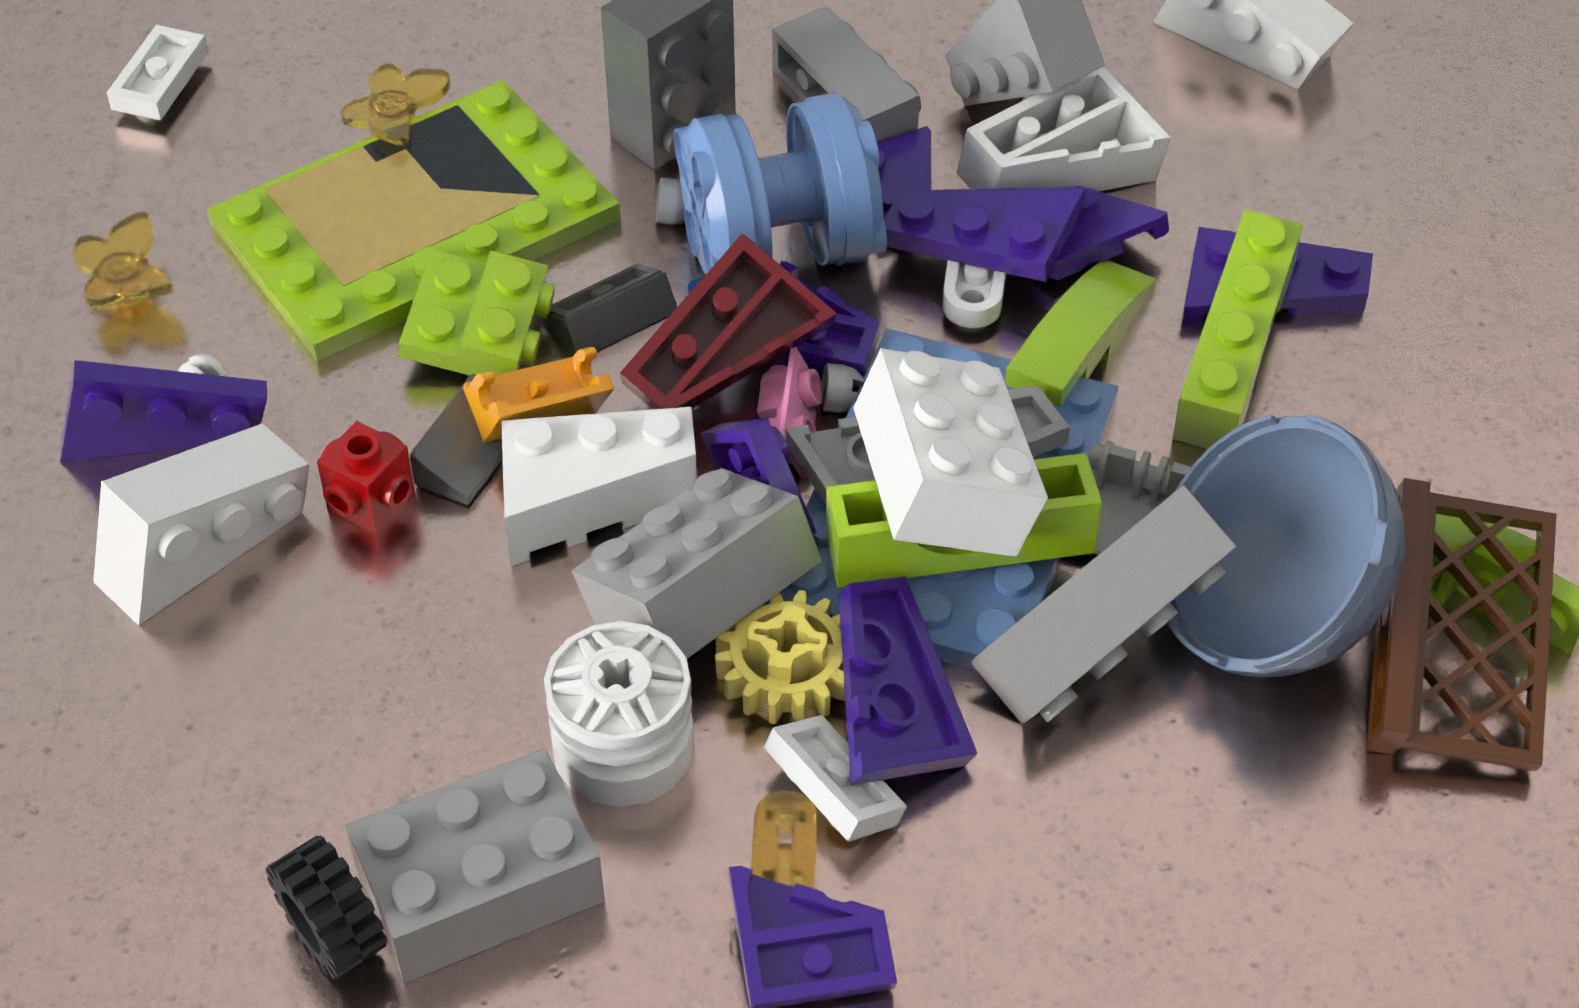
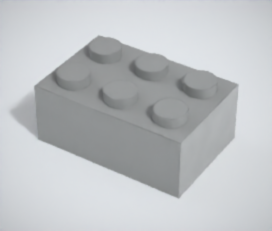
(701, 560)
(476, 864)

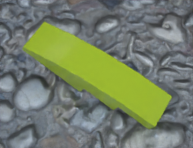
(1080, 330)

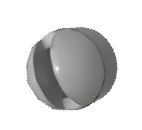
(669, 202)
(837, 387)

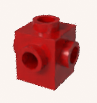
(366, 477)

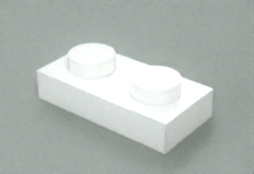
(157, 72)
(819, 765)

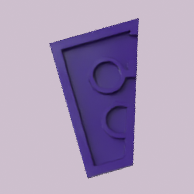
(987, 228)
(1321, 281)
(153, 410)
(895, 687)

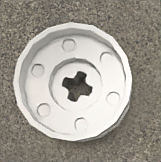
(620, 713)

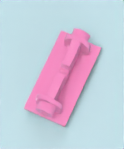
(790, 397)

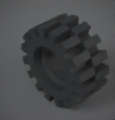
(326, 906)

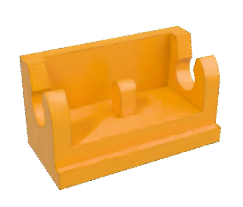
(537, 392)

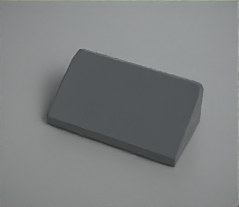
(612, 308)
(453, 455)

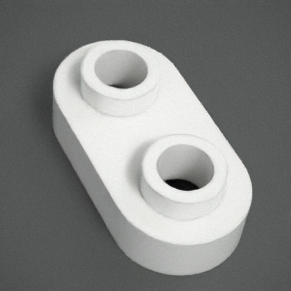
(972, 294)

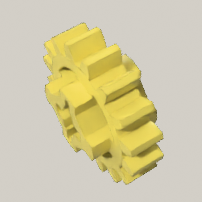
(783, 658)

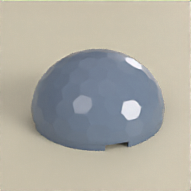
(1311, 552)

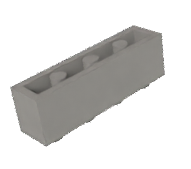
(1103, 605)

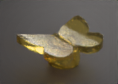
(394, 101)
(121, 264)

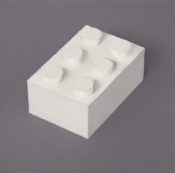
(948, 453)

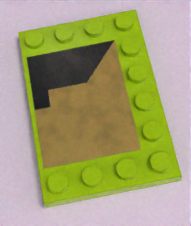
(354, 230)

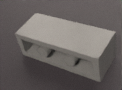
(826, 56)

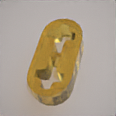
(801, 853)

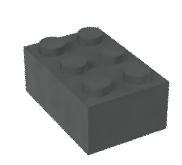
(665, 69)

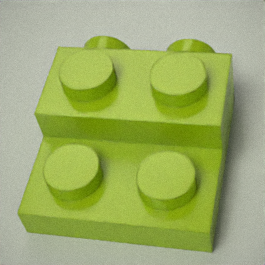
(477, 313)

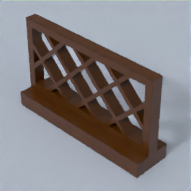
(1403, 632)

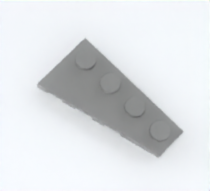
(841, 456)

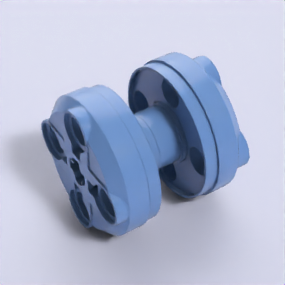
(822, 182)

